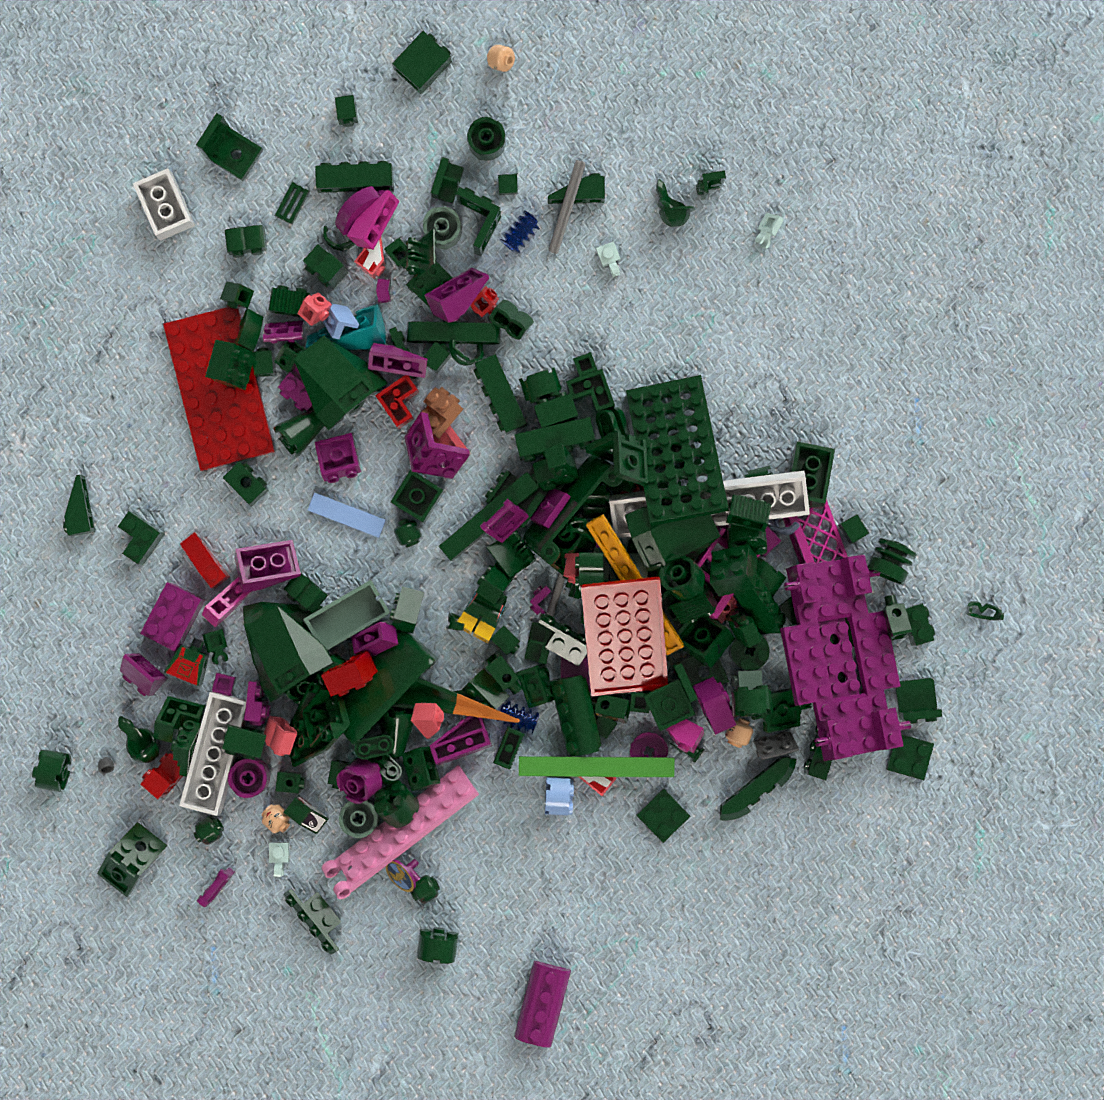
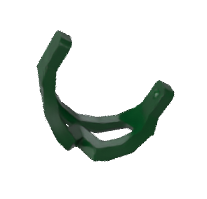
(342, 247)
(454, 351)
(568, 528)
(997, 616)
(454, 625)

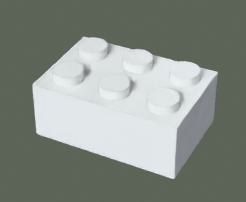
(164, 204)

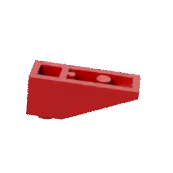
(204, 561)

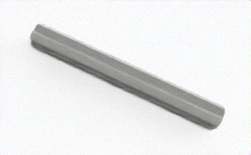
(567, 206)

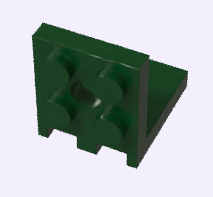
(221, 141)
(485, 207)
(619, 450)
(688, 674)
(125, 863)

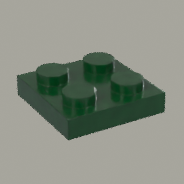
(669, 705)
(911, 758)
(663, 815)

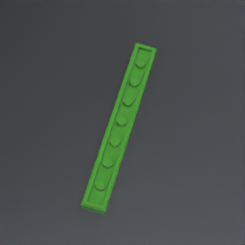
(596, 766)

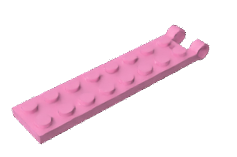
(388, 843)

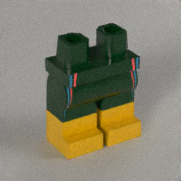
(489, 613)

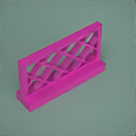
(799, 539)

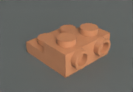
(441, 410)

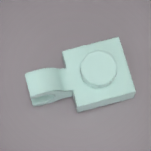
(769, 226)
(608, 257)
(279, 854)

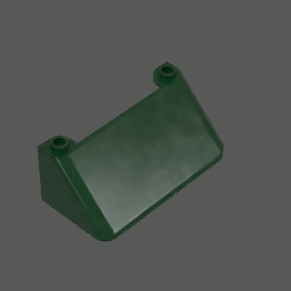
(591, 474)
(397, 672)

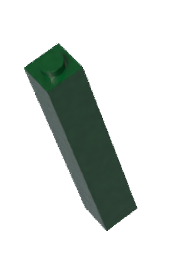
(471, 530)

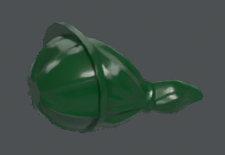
(671, 211)
(139, 742)

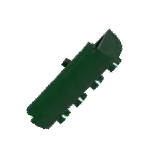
(576, 715)

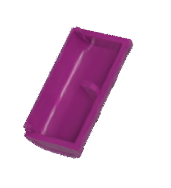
(542, 1004)

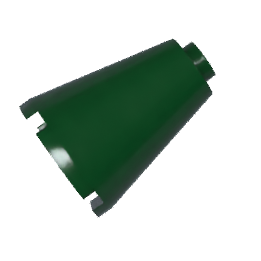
(299, 432)
(398, 725)

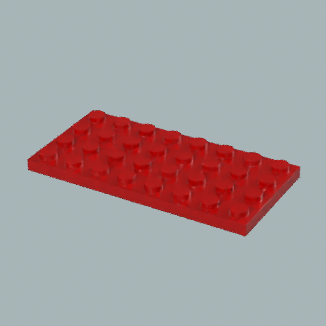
(222, 419)

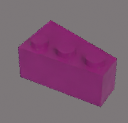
(461, 740)

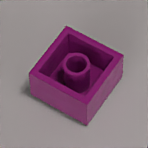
(715, 705)

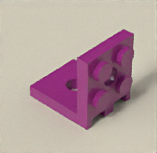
(432, 457)

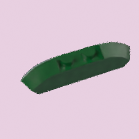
(737, 804)

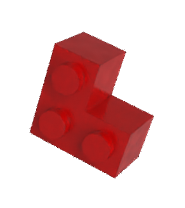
(393, 400)
(351, 674)
(162, 779)

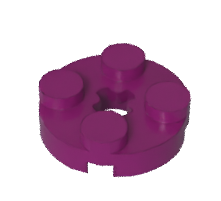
(648, 739)

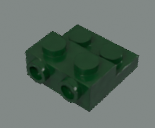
(185, 744)

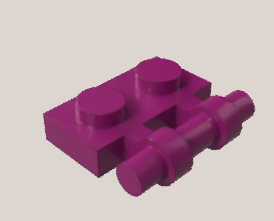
(283, 331)

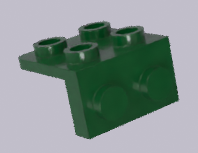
(917, 700)

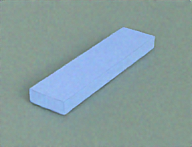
(346, 515)

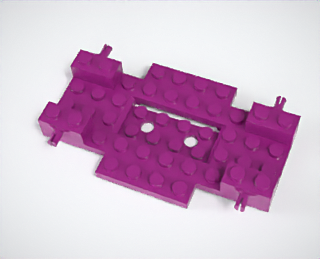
(821, 601)

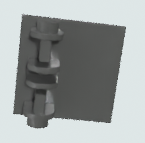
(775, 745)

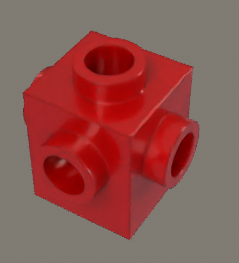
(481, 306)

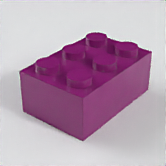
(172, 616)

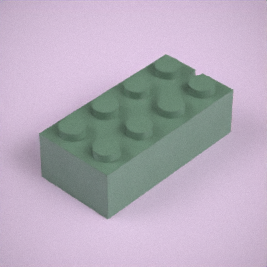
(347, 615)

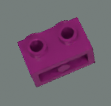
(375, 639)

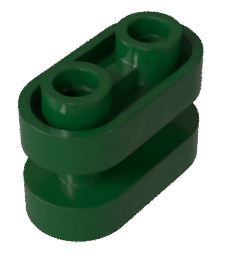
(610, 421)
(374, 746)
(389, 769)

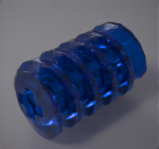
(520, 232)
(526, 719)

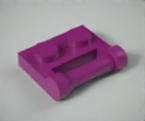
(508, 524)
(213, 890)

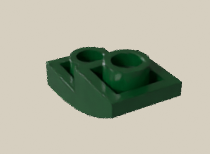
(250, 330)

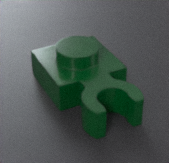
(215, 643)

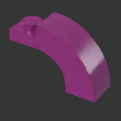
(355, 207)

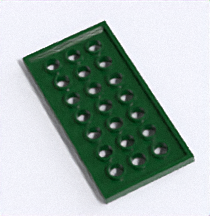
(707, 451)

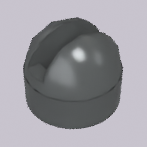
(105, 765)

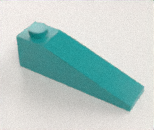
(370, 331)

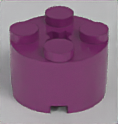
(360, 780)
(241, 785)

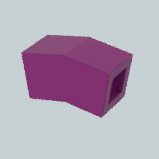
(382, 290)

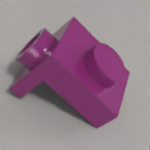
(540, 593)

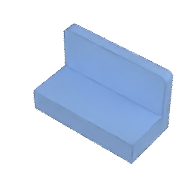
(338, 318)

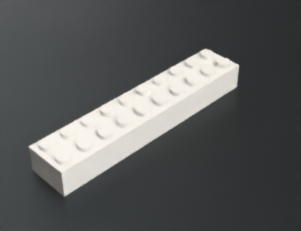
(783, 491)

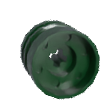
(891, 560)

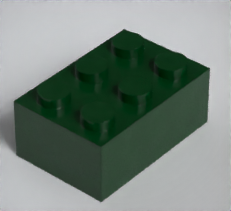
(817, 465)

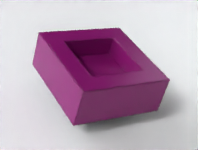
(223, 684)

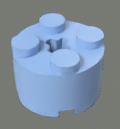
(559, 795)

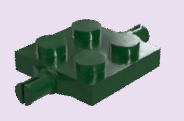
(784, 714)

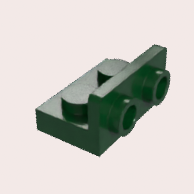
(710, 181)
(536, 685)

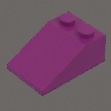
(456, 295)
(266, 565)
(142, 673)

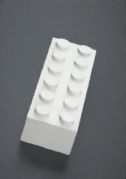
(209, 767)

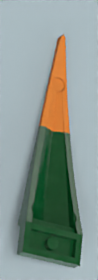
(449, 701)

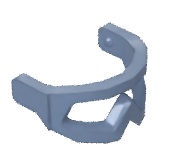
(783, 531)

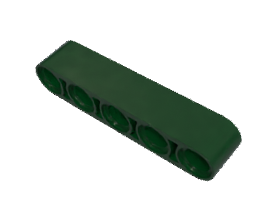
(459, 331)

